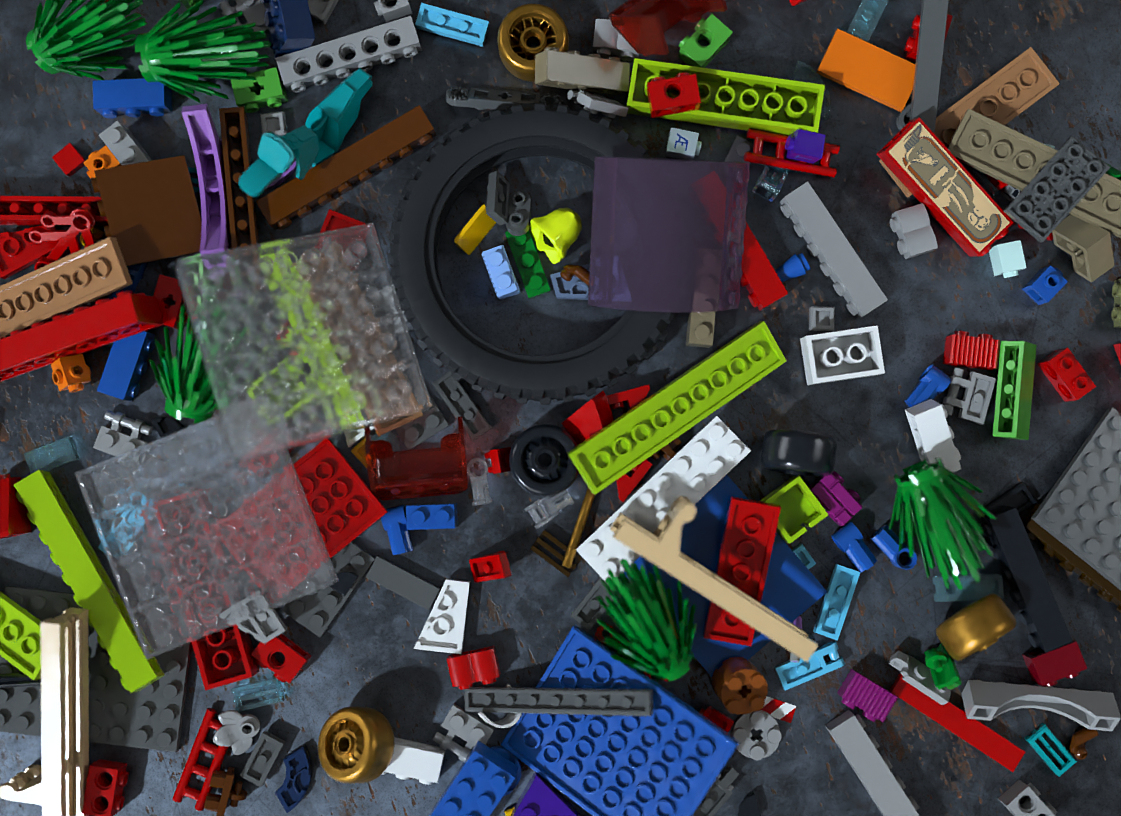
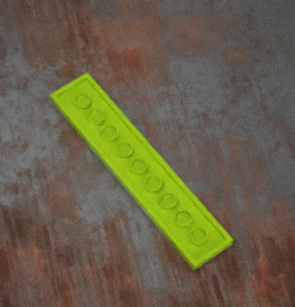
(676, 407)

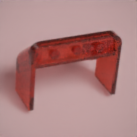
(645, 21)
(417, 471)

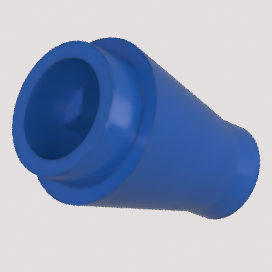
(793, 267)

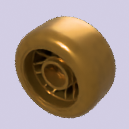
(525, 26)
(976, 627)
(356, 745)

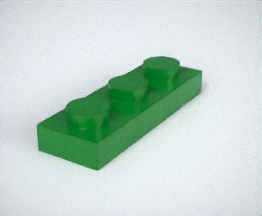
(528, 264)

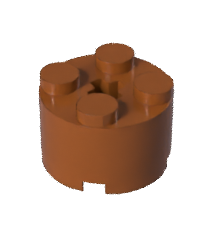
(740, 686)

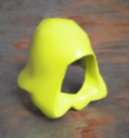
(562, 229)

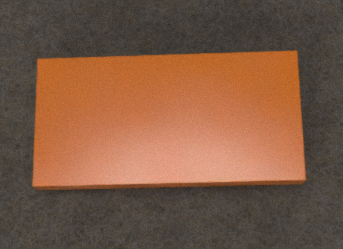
(868, 70)

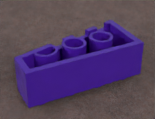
(542, 799)

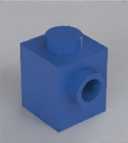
(1045, 284)

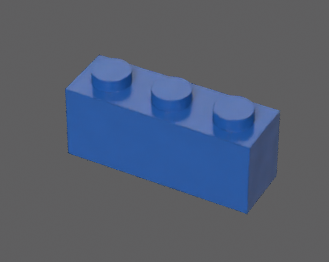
(131, 98)
(126, 366)

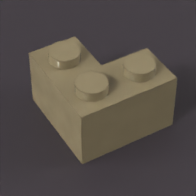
(1087, 245)

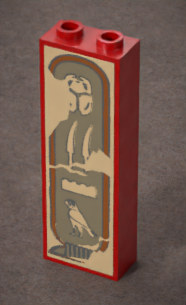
(945, 188)

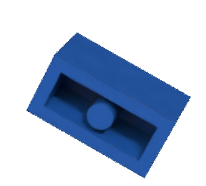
(431, 516)

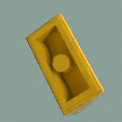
(474, 231)

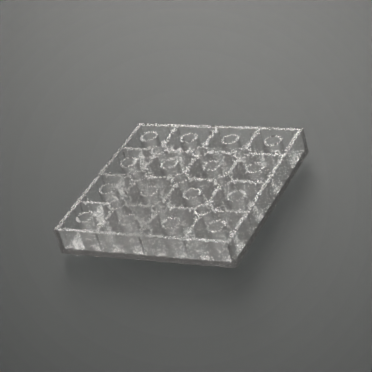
(302, 339)
(203, 534)

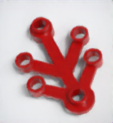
(66, 237)

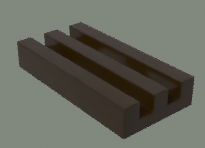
(566, 572)

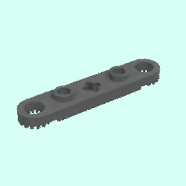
(493, 99)

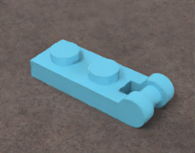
(794, 674)

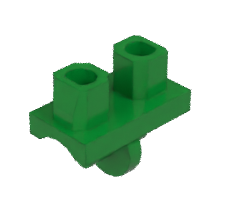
(942, 668)

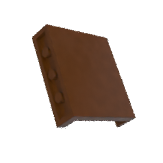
(150, 209)

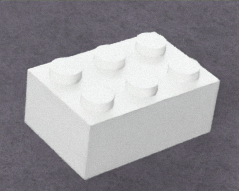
(842, 355)

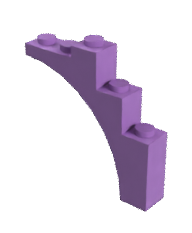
(211, 177)

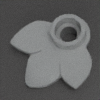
(233, 733)

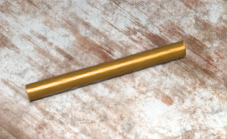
(578, 529)

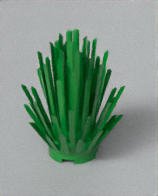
(67, 41)
(179, 53)
(184, 376)
(933, 511)
(649, 623)

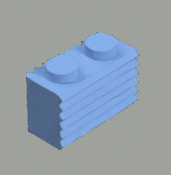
(500, 272)

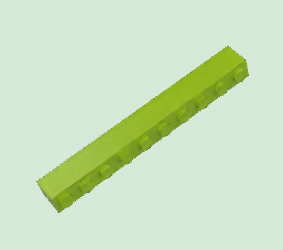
(87, 579)

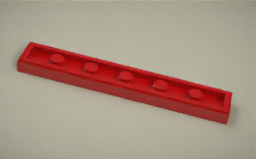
(956, 721)

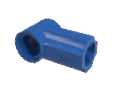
(931, 384)
(395, 524)
(850, 541)
(889, 544)

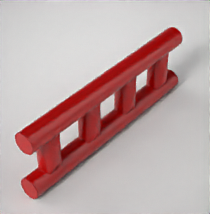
(779, 159)
(192, 766)

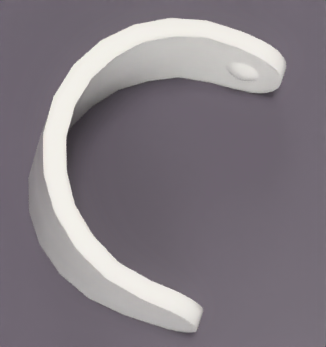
(506, 722)

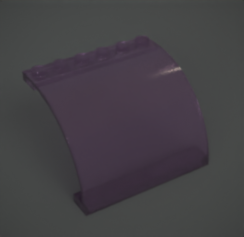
(667, 234)

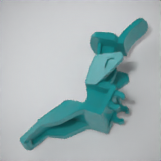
(311, 142)

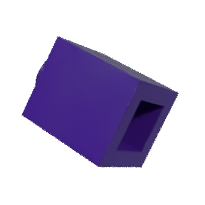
(805, 146)

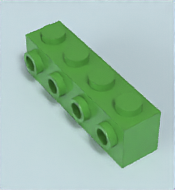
(1014, 390)

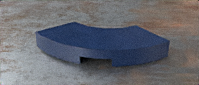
(297, 778)

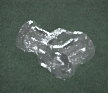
(479, 482)
(547, 507)

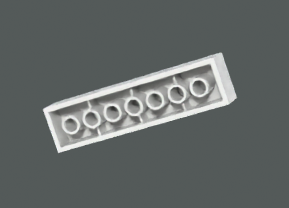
(687, 474)

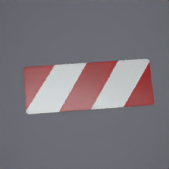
(779, 709)

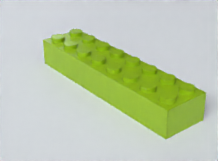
(734, 98)

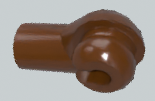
(576, 271)
(1079, 740)

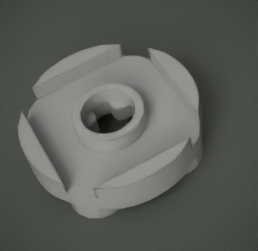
(770, 735)

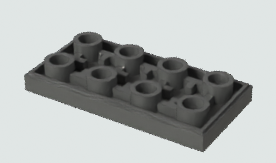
(1056, 189)

